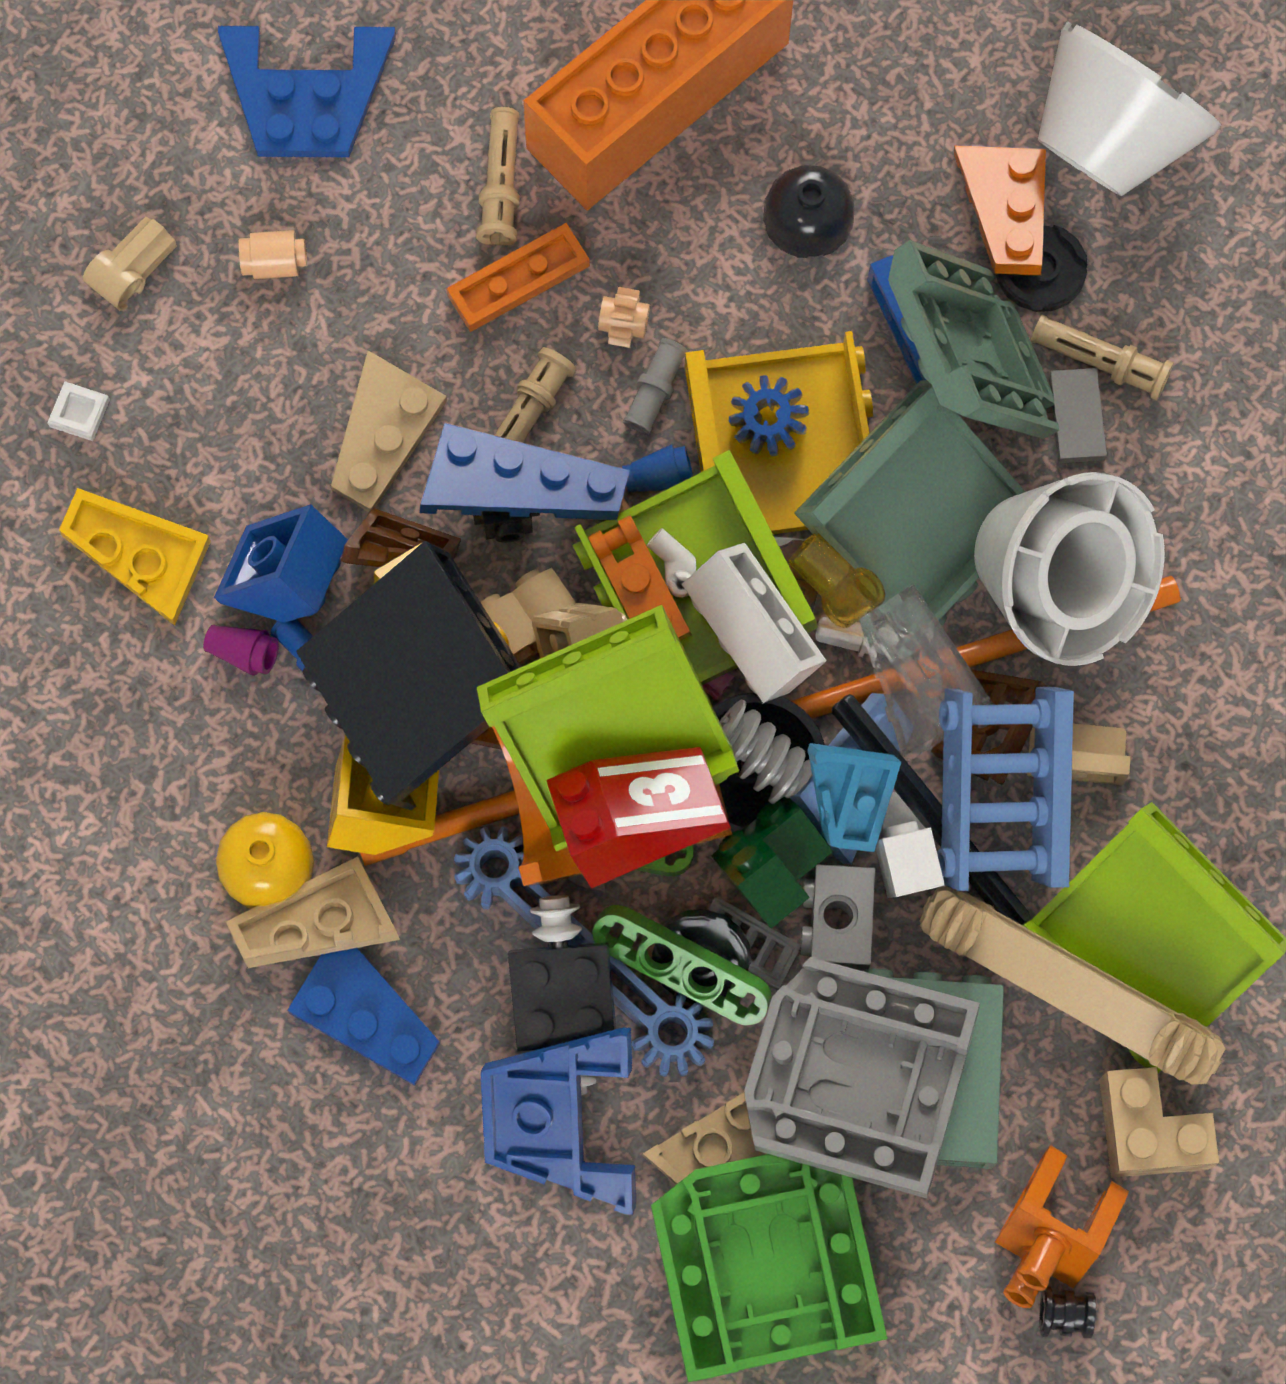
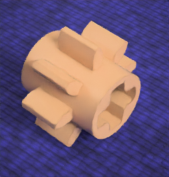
(623, 317)

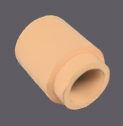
(272, 254)

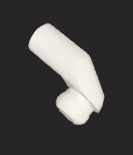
(677, 561)

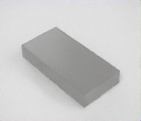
(1078, 415)

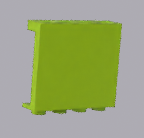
(704, 517)
(601, 700)
(1163, 921)

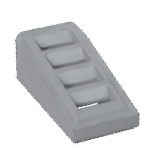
(771, 937)

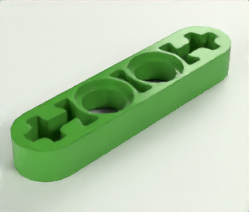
(686, 957)

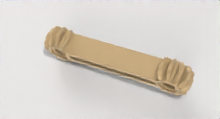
(1072, 985)

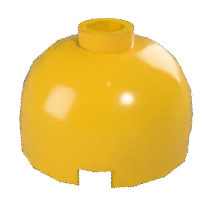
(264, 859)

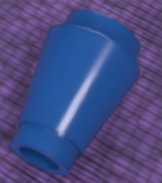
(659, 470)

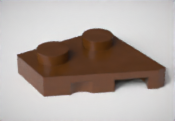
(387, 536)

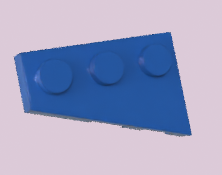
(364, 1013)

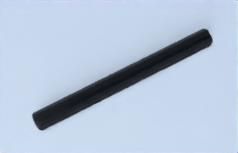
(924, 803)

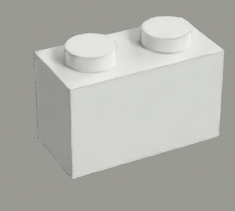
(908, 860)

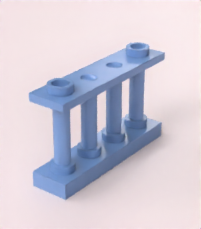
(1048, 808)

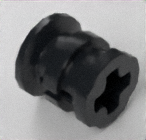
(1067, 1313)

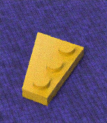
(138, 549)

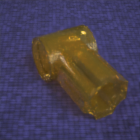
(845, 591)

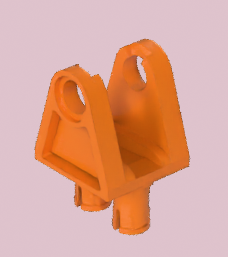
(1049, 1245)

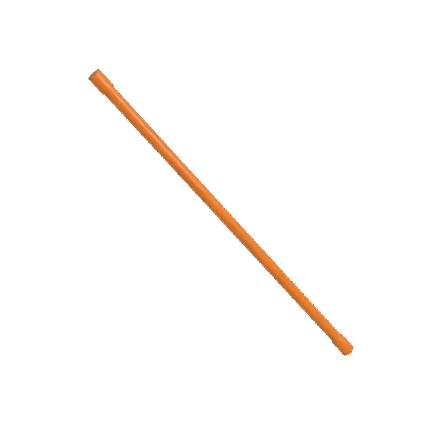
(814, 705)

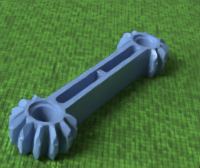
(651, 1025)

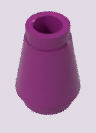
(244, 648)

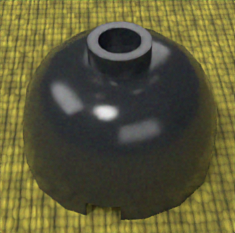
(808, 211)

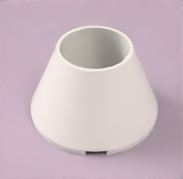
(1116, 114)
(1100, 570)

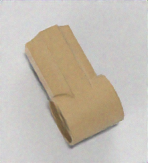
(125, 269)

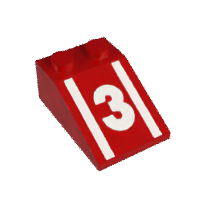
(635, 810)

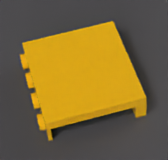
(834, 425)

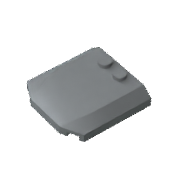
(859, 1075)

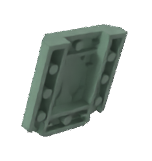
(970, 341)

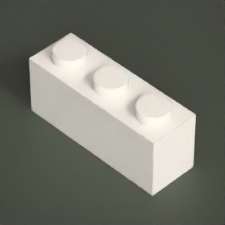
(753, 622)

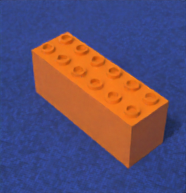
(646, 86)

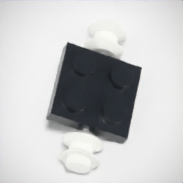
(560, 988)

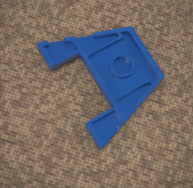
(305, 109)
(537, 1116)

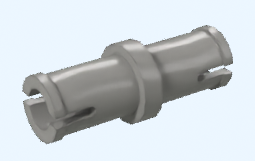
(655, 386)

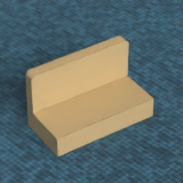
(1097, 754)

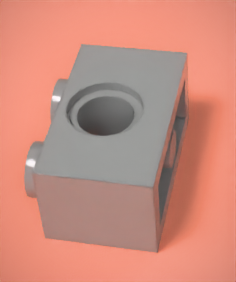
(852, 892)

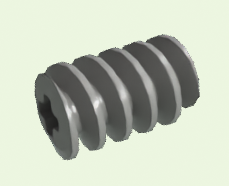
(765, 754)

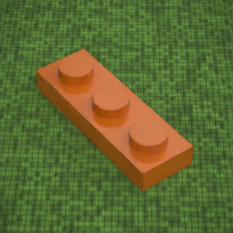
(518, 277)

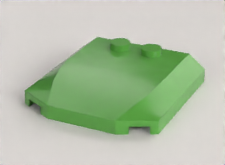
(765, 1265)

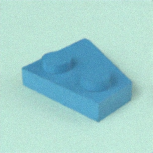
(852, 794)

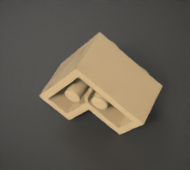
(1144, 1140)

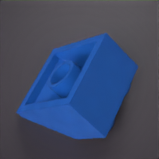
(283, 565)

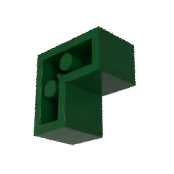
(771, 857)

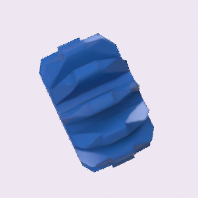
(752, 417)

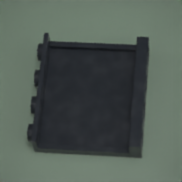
(408, 671)

